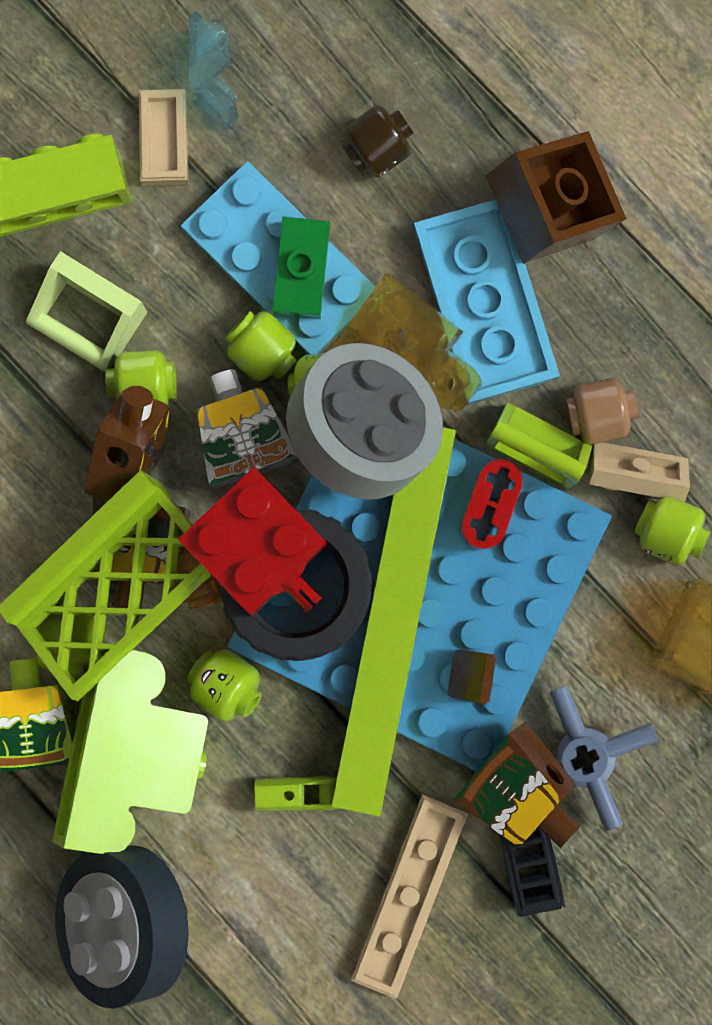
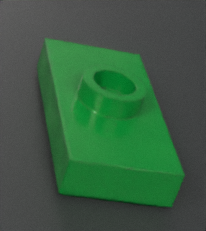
(301, 267)

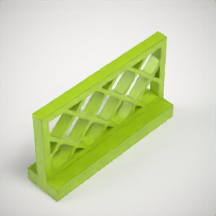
(78, 560)

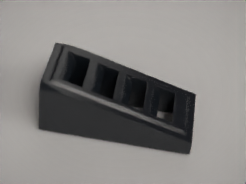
(537, 903)

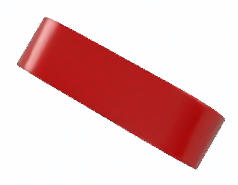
(480, 501)

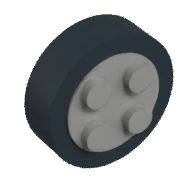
(121, 926)

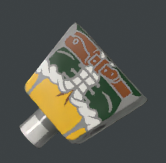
(241, 433)

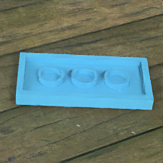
(242, 236)
(488, 296)

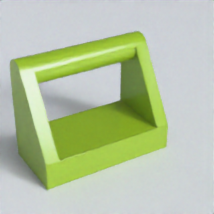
(539, 446)

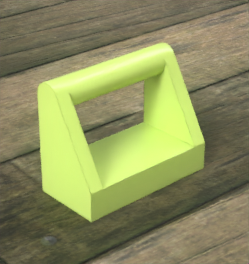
(68, 271)

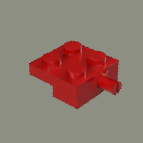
(255, 544)

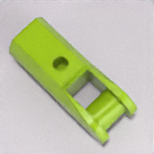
(289, 793)

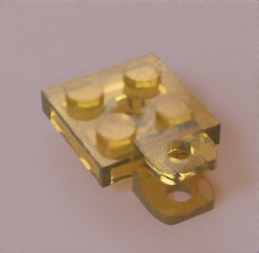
(427, 337)

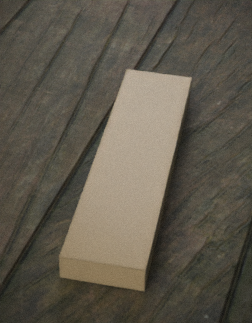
(409, 896)

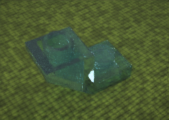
(207, 60)

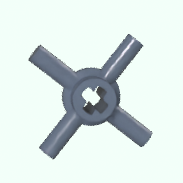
(605, 747)

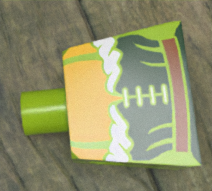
(34, 721)

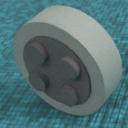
(364, 421)

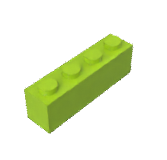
(61, 184)

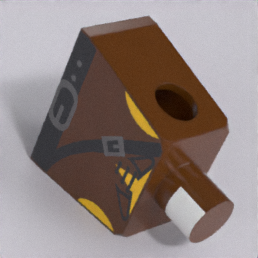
(132, 425)

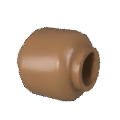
(601, 411)

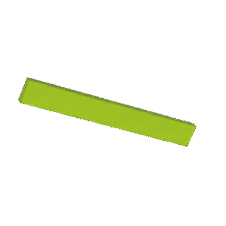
(391, 637)

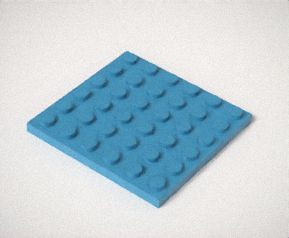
(473, 600)

